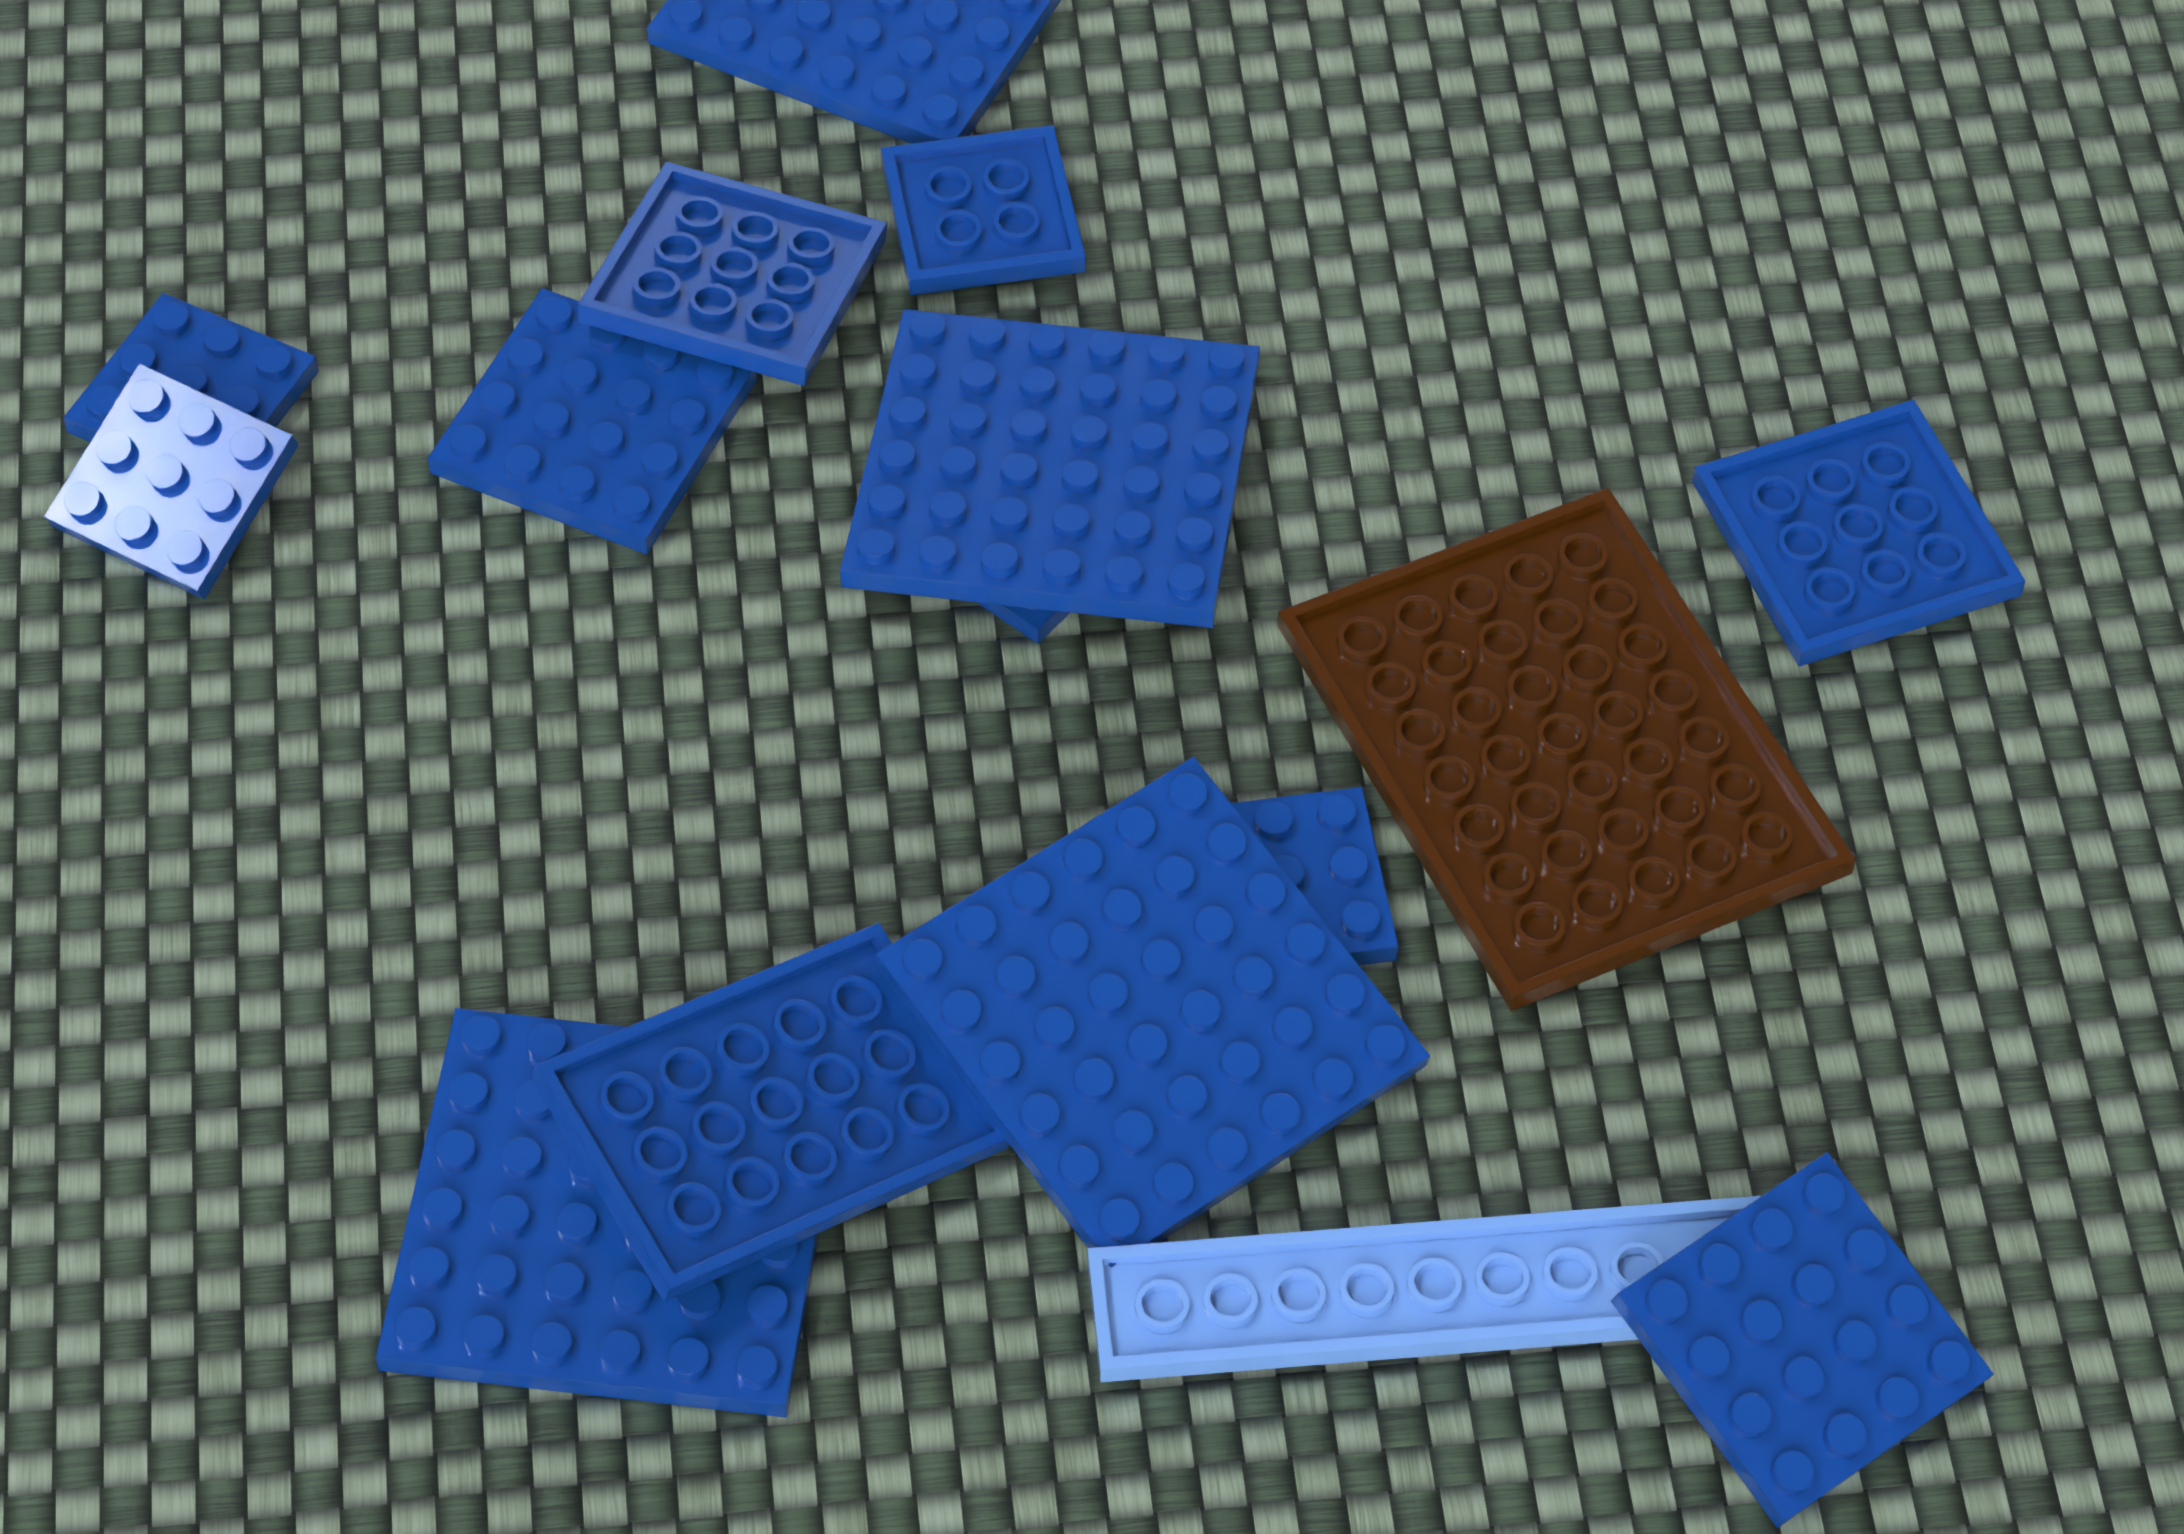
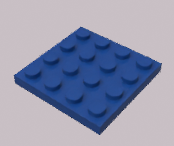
(733, 273)
(590, 425)
(1857, 532)
(1801, 1339)

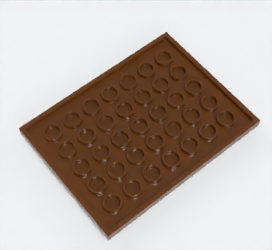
(1563, 747)

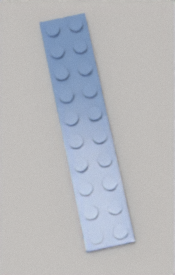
(1381, 1289)

